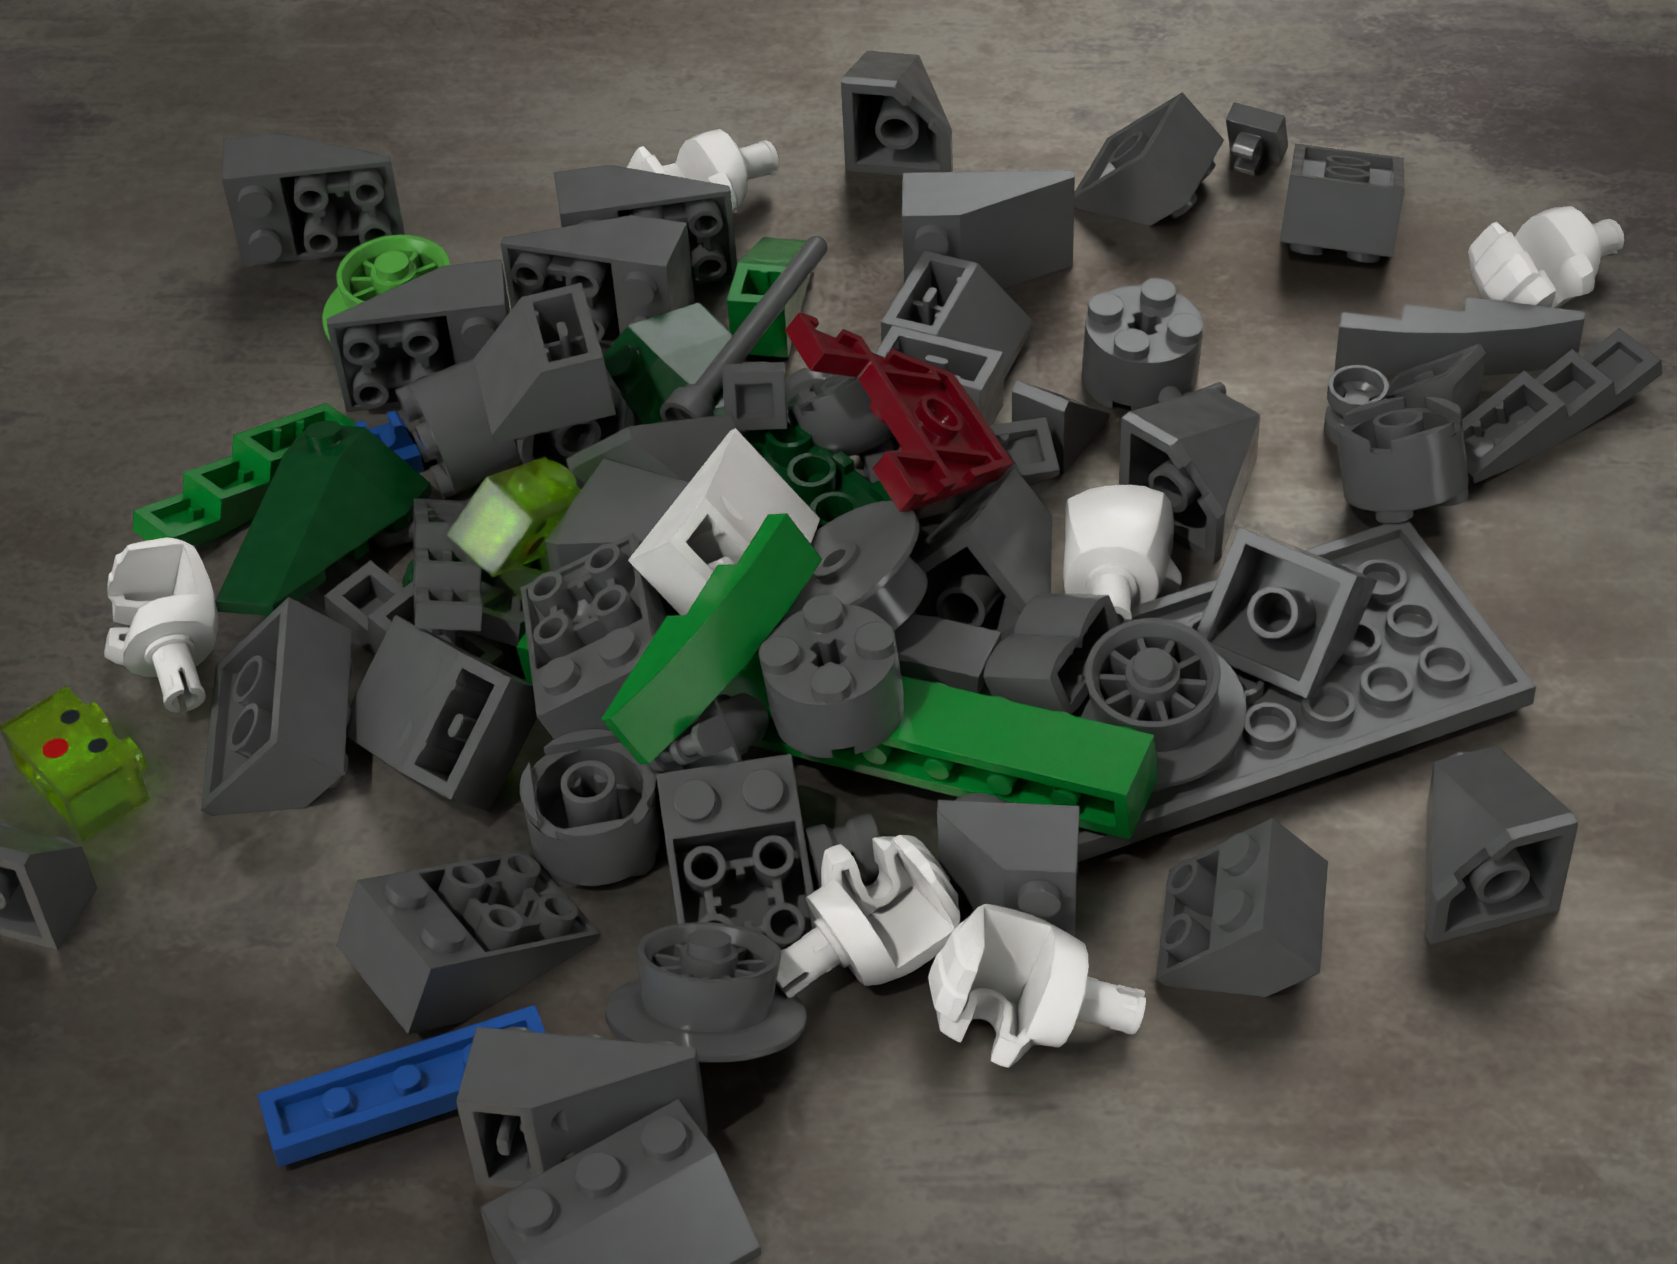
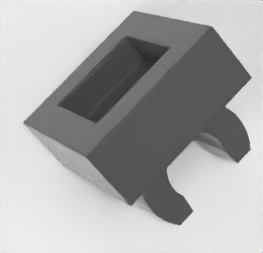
(1255, 136)
(755, 395)

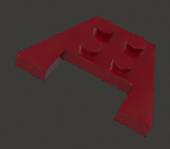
(939, 429)

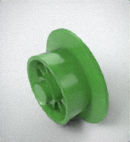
(381, 267)

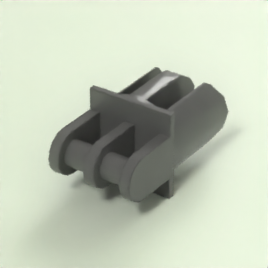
(717, 735)

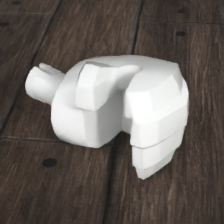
(715, 159)
(1547, 259)
(1120, 546)
(171, 617)
(878, 927)
(1024, 982)

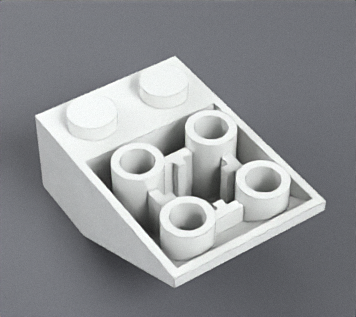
(716, 521)

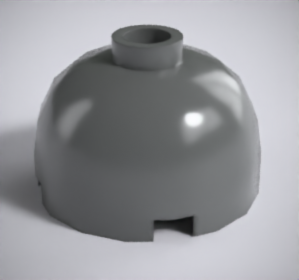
(842, 418)

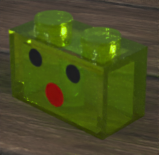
(514, 515)
(76, 761)

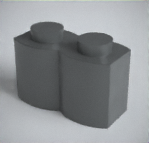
(1049, 651)

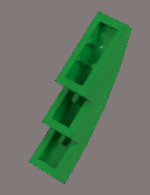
(229, 489)
(708, 646)

